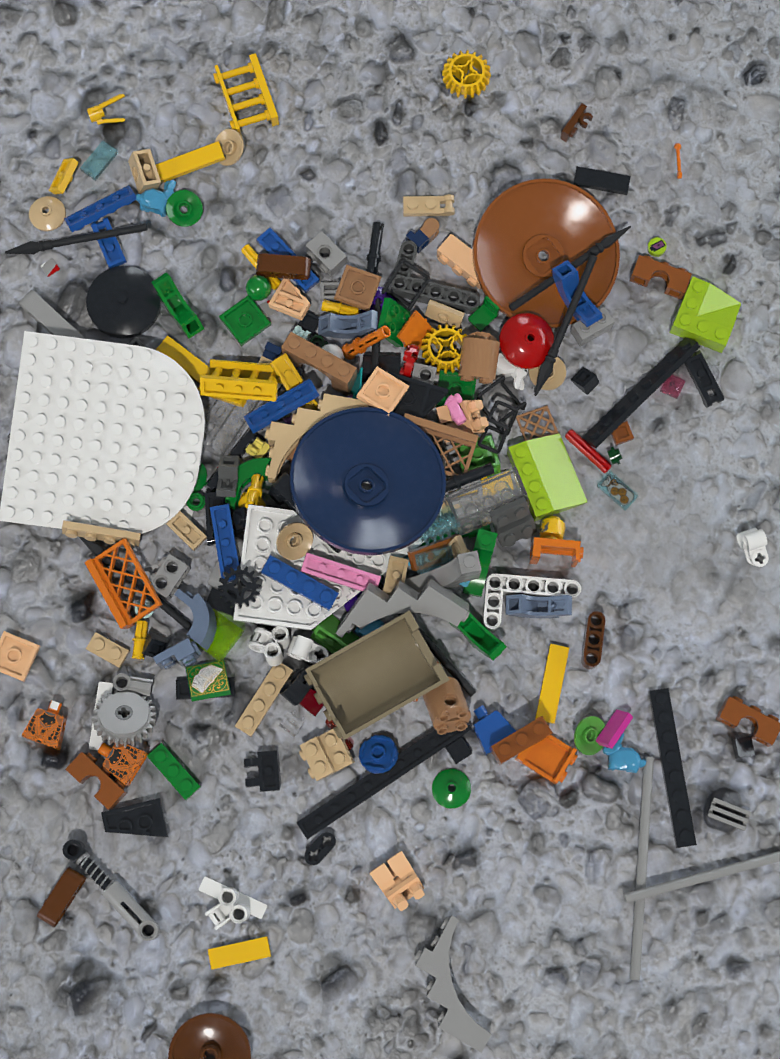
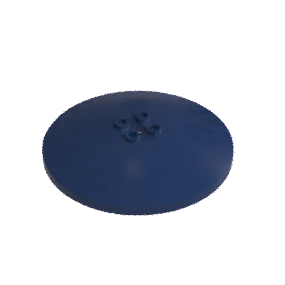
(374, 449)

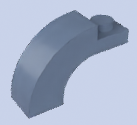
(347, 326)
(538, 607)
(204, 618)

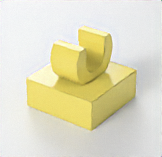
(258, 449)

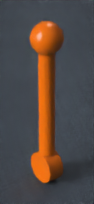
(677, 146)

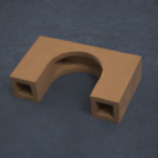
(337, 370)

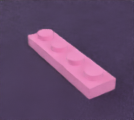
(338, 572)

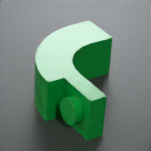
(176, 306)
(246, 471)

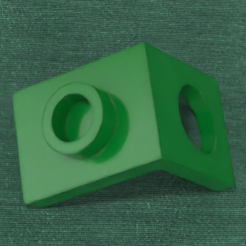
(484, 315)

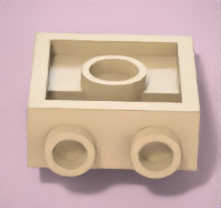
(325, 755)

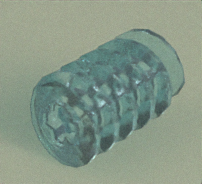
(440, 527)

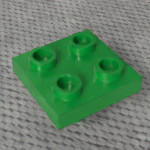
(394, 317)

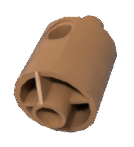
(479, 358)
(447, 707)

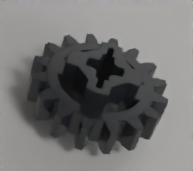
(230, 587)

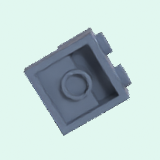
(183, 652)

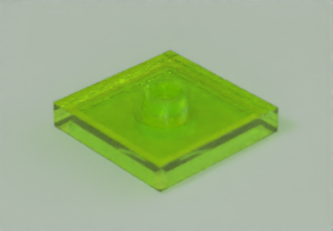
(225, 637)

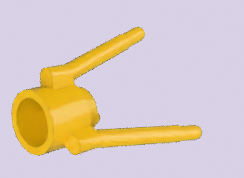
(96, 112)

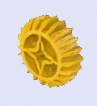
(459, 66)
(435, 338)

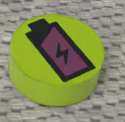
(656, 247)

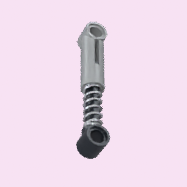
(113, 892)

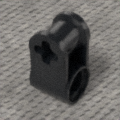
(295, 688)

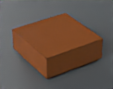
(622, 434)

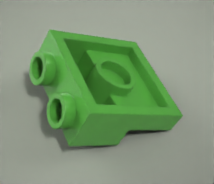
(480, 456)

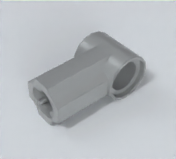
(135, 684)

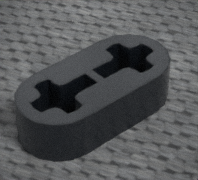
(316, 845)

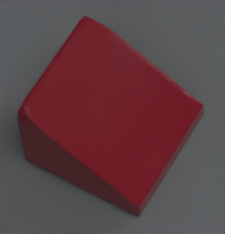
(310, 703)

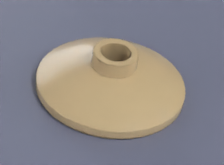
(231, 145)
(50, 220)
(555, 379)
(299, 545)

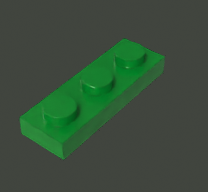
(173, 771)

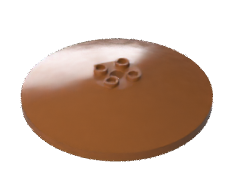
(548, 219)

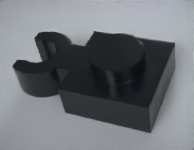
(239, 519)

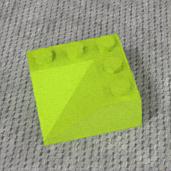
(706, 315)

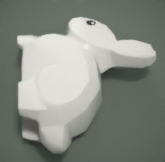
(506, 369)

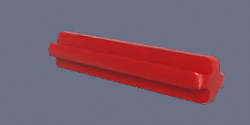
(588, 451)

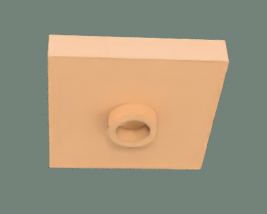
(382, 391)
(16, 656)

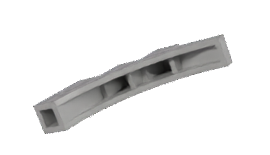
(441, 990)

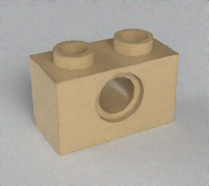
(144, 170)

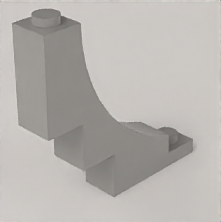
(461, 569)
(376, 604)

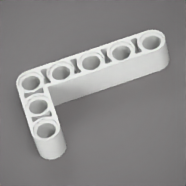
(523, 581)

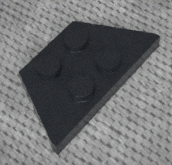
(419, 398)

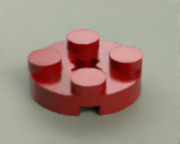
(410, 357)

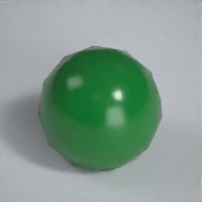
(258, 288)

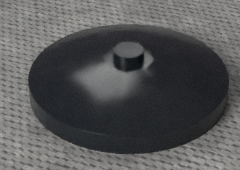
(123, 302)

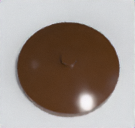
(210, 1038)

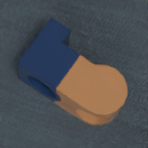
(425, 234)

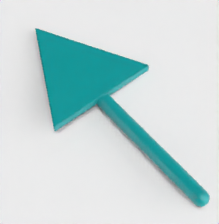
(357, 385)

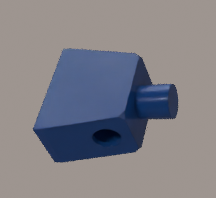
(491, 728)

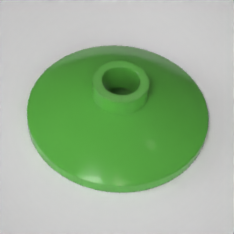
(587, 733)

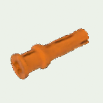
(360, 345)

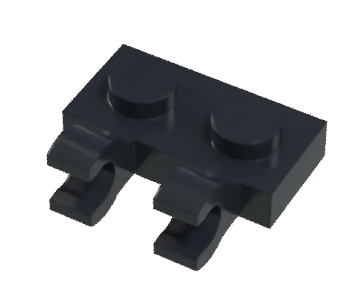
(268, 771)

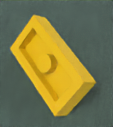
(63, 176)

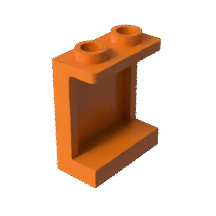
(556, 547)
(548, 758)

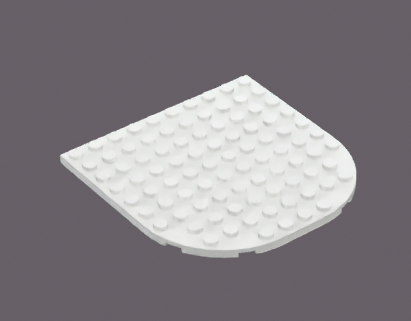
(101, 436)

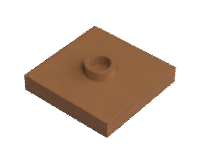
(357, 288)

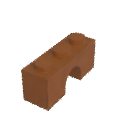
(675, 278)
(765, 727)
(520, 740)
(110, 791)

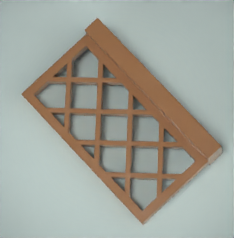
(450, 434)

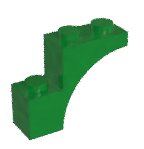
(480, 637)

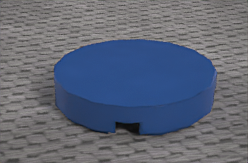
(378, 754)

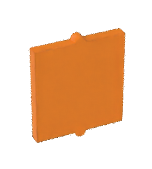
(414, 330)

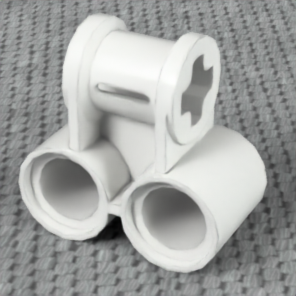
(754, 543)
(267, 643)
(304, 649)
(226, 910)

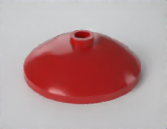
(517, 347)

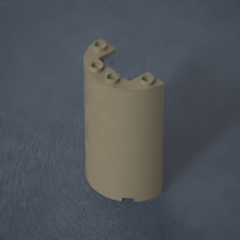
(375, 676)

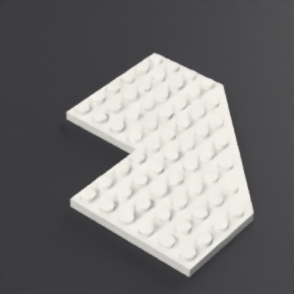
(279, 604)

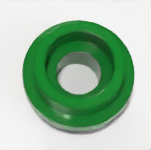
(196, 495)

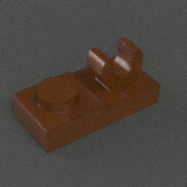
(570, 129)

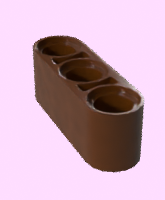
(283, 266)
(598, 632)
(61, 896)

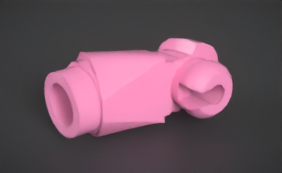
(455, 411)

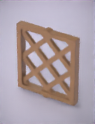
(533, 413)

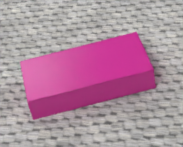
(614, 729)

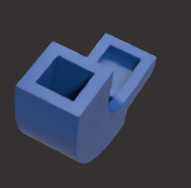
(566, 281)

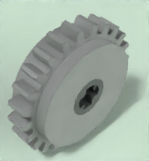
(124, 718)

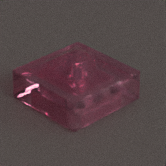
(672, 386)

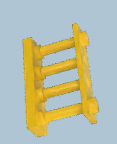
(259, 83)
(240, 380)

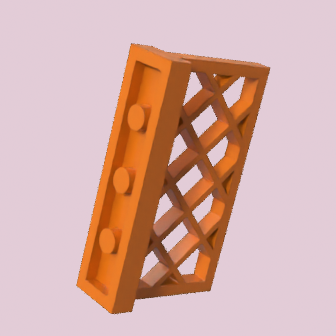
(112, 595)

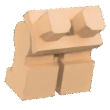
(475, 423)
(402, 887)

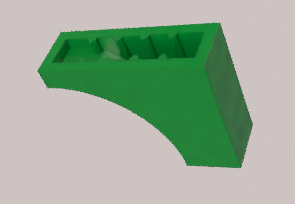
(484, 546)

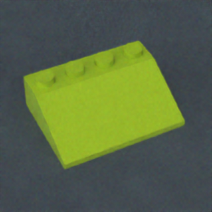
(547, 476)

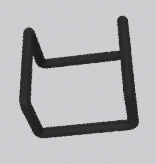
(385, 289)
(522, 406)
(507, 428)

